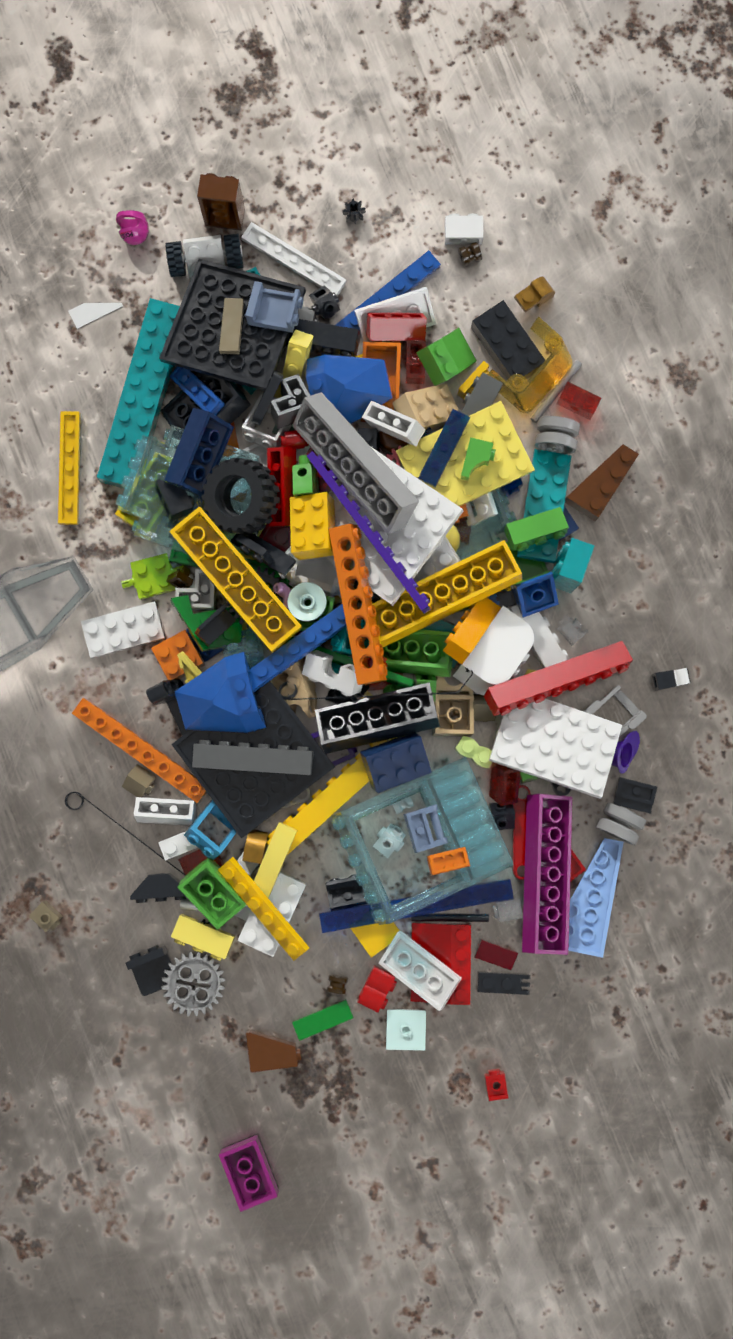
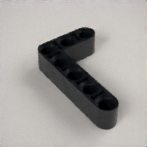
(165, 693)

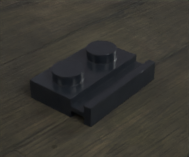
(635, 795)

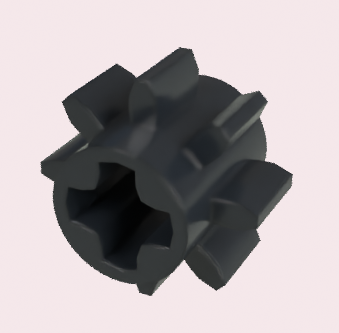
(353, 206)

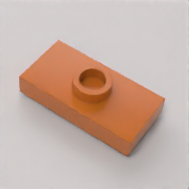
(448, 861)

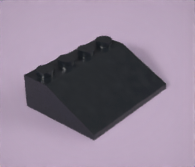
(180, 407)

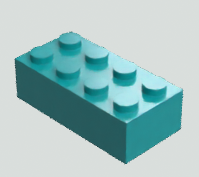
(571, 564)

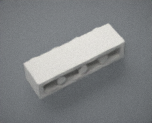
(545, 643)

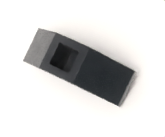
(158, 887)

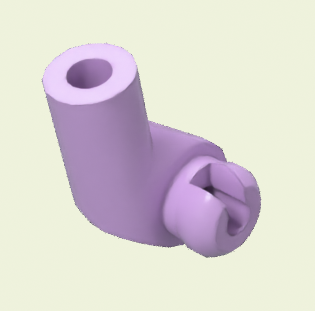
(283, 591)

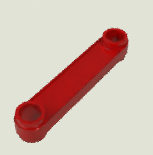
(519, 833)

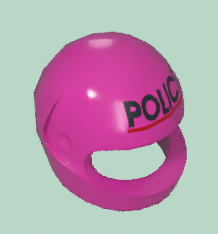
(132, 230)

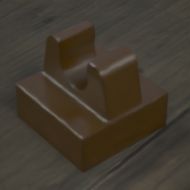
(180, 578)

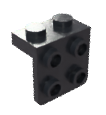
(149, 969)

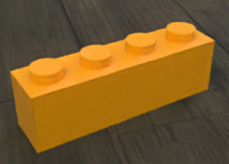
(471, 629)

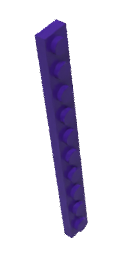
(374, 537)

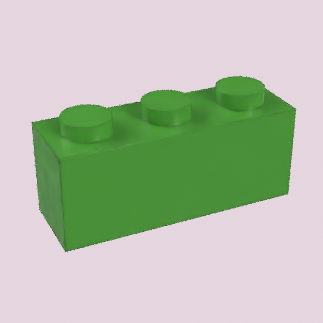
(536, 529)

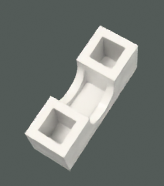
(319, 669)

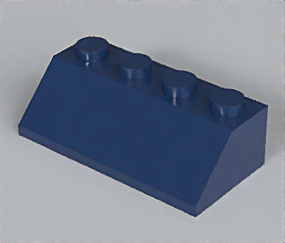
(198, 451)

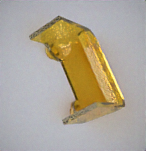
(526, 393)

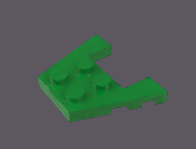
(193, 621)

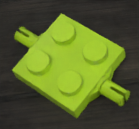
(150, 576)

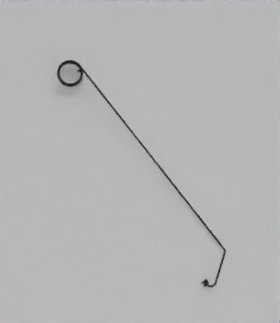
(295, 692)
(204, 921)

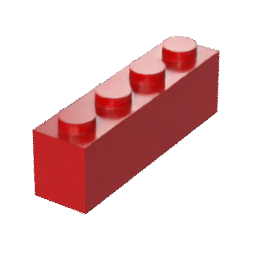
(280, 462)

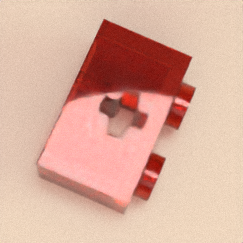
(414, 368)
(579, 400)
(504, 784)

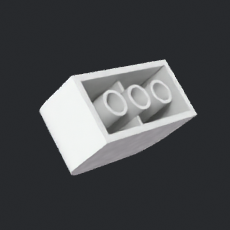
(497, 653)

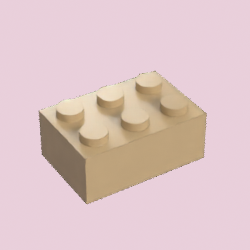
(427, 406)

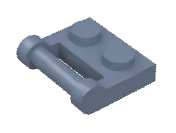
(420, 831)

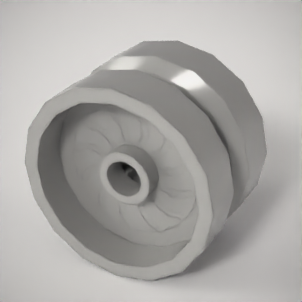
(557, 434)
(621, 823)

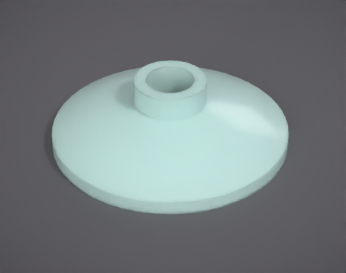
(300, 594)

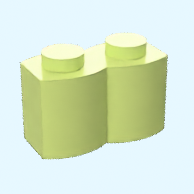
(470, 749)

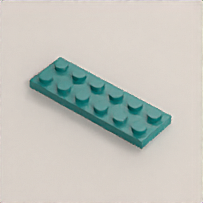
(546, 492)

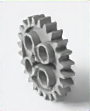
(189, 1001)

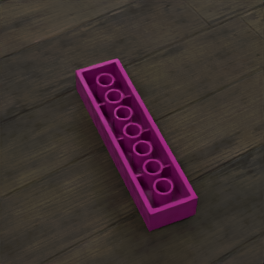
(547, 874)

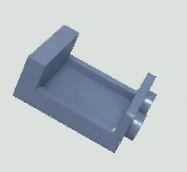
(273, 308)

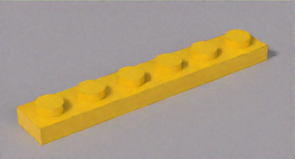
(69, 468)
(263, 908)

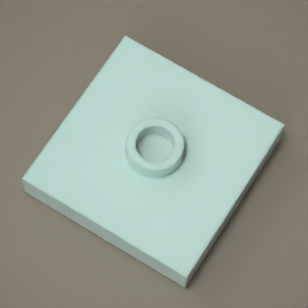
(406, 1029)

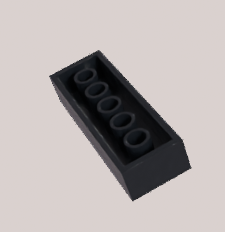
(376, 718)

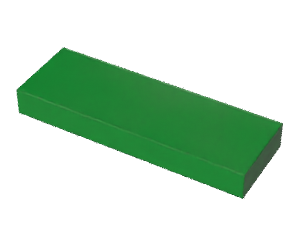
(322, 1019)

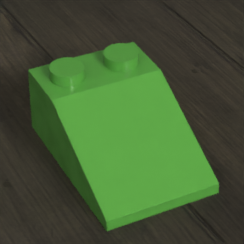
(446, 357)
(211, 893)

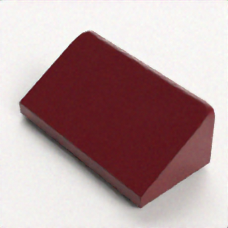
(496, 954)

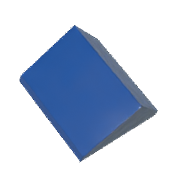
(536, 594)

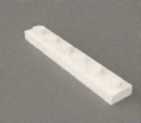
(293, 258)

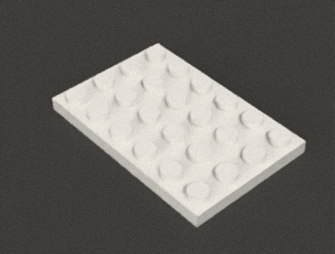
(558, 745)

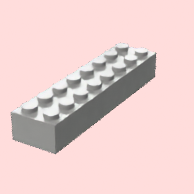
(355, 463)

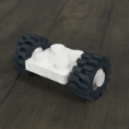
(203, 248)

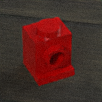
(491, 1077)

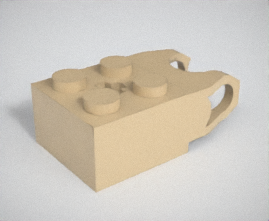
(305, 688)
(461, 706)

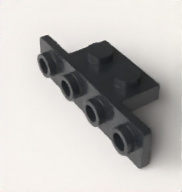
(264, 552)

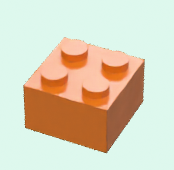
(167, 652)

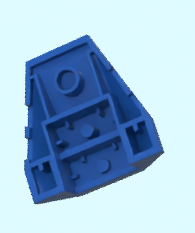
(349, 383)
(221, 699)

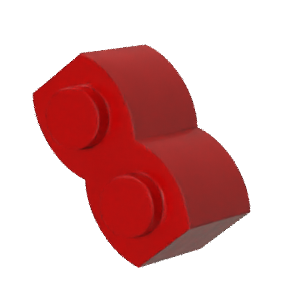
(376, 989)

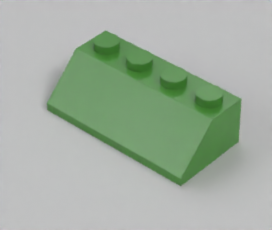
(420, 654)

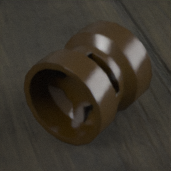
(470, 253)

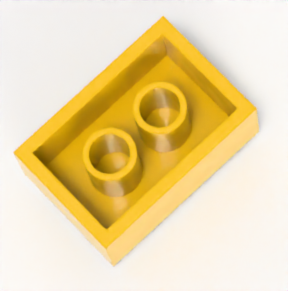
(310, 524)

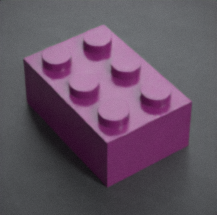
(248, 1173)

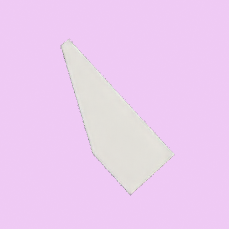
(89, 312)

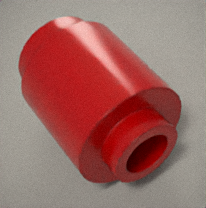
(293, 440)

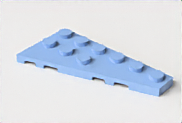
(593, 901)

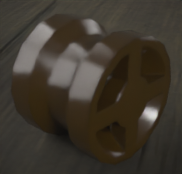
(337, 984)

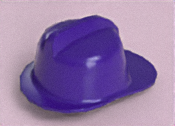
(626, 751)

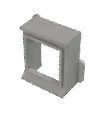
(637, 715)

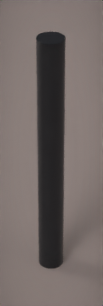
(452, 918)

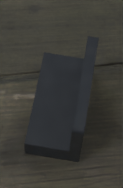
(215, 625)

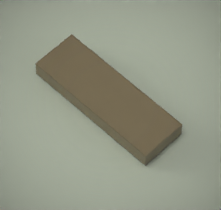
(231, 326)

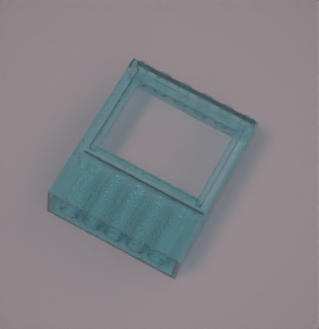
(463, 820)

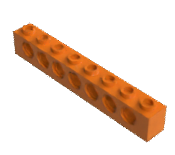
(339, 538)
(140, 749)

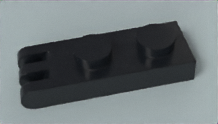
(502, 983)

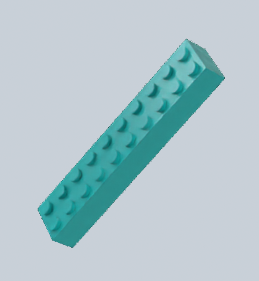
(141, 394)

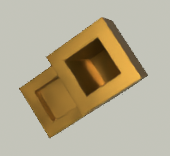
(535, 294)
(255, 846)

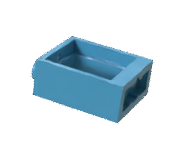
(197, 838)

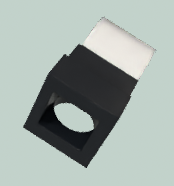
(671, 679)

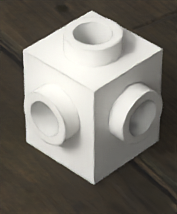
(389, 840)

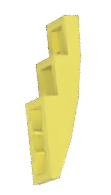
(274, 858)

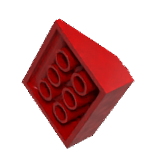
(452, 947)

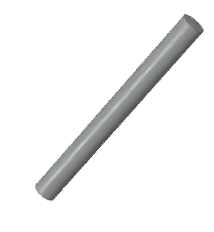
(556, 391)

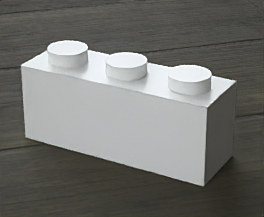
(393, 423)
(165, 811)

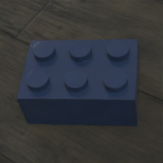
(395, 762)

